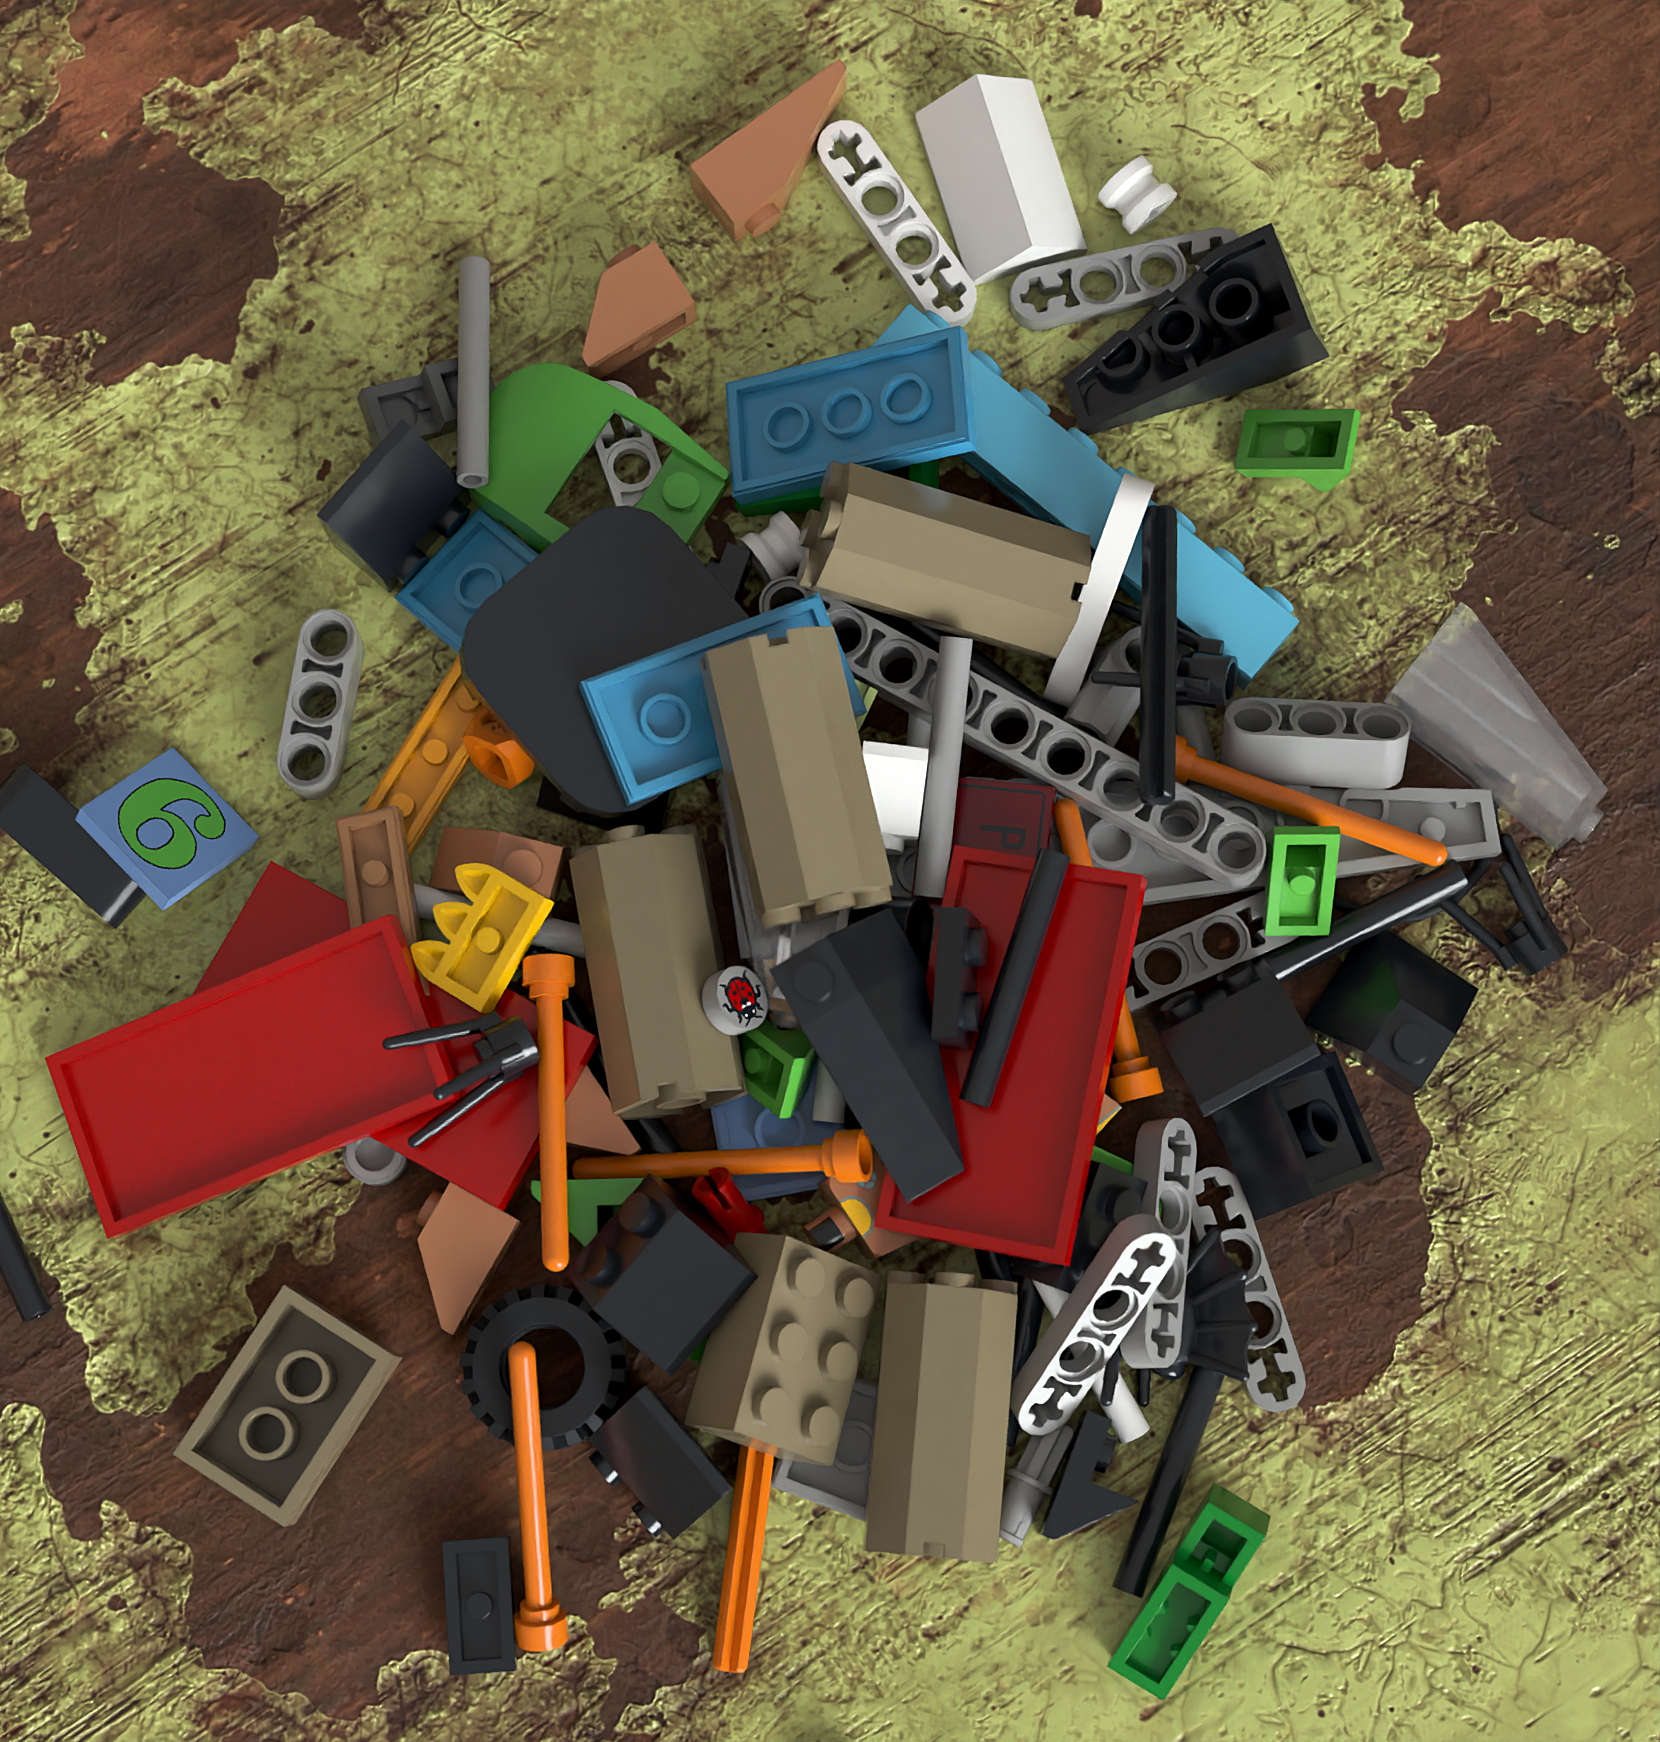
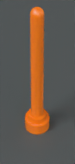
(1304, 806)
(548, 984)
(1132, 1072)
(844, 1156)
(540, 1621)

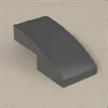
(422, 401)

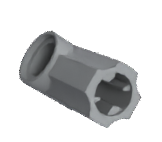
(1104, 708)

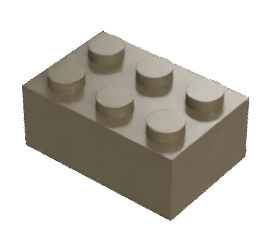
(786, 1351)
(288, 1406)

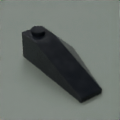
(1213, 336)
(871, 1025)

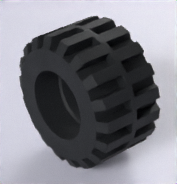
(534, 1309)

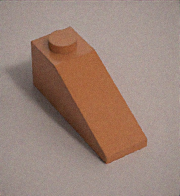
(758, 166)

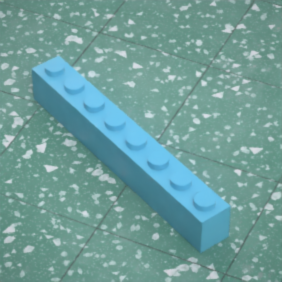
(1066, 484)

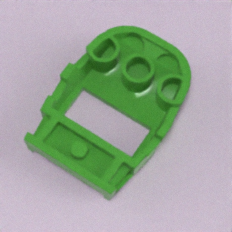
(543, 429)

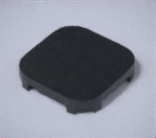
(582, 607)

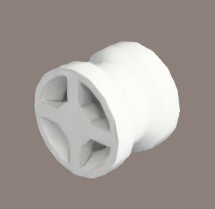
(1137, 195)
(776, 548)

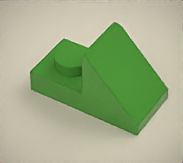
(1298, 444)
(1300, 879)
(777, 1066)
(588, 1198)

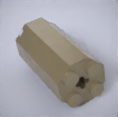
(943, 561)
(796, 776)
(647, 956)
(941, 1416)

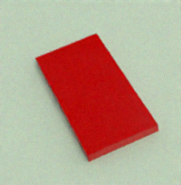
(250, 1077)
(1037, 1139)
(487, 1145)

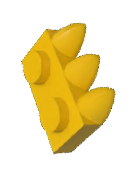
(484, 937)

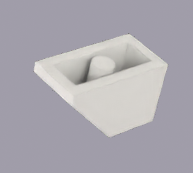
(897, 789)

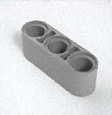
(312, 675)
(1316, 742)

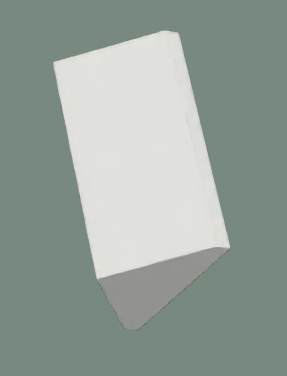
(999, 178)

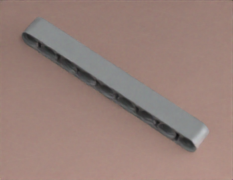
(1044, 738)

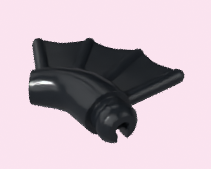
(1215, 1314)

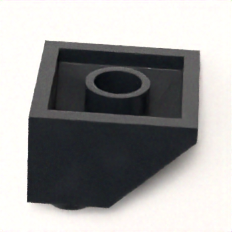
(1392, 1010)

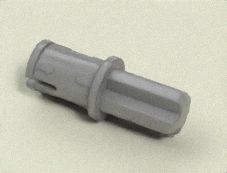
(1031, 1482)

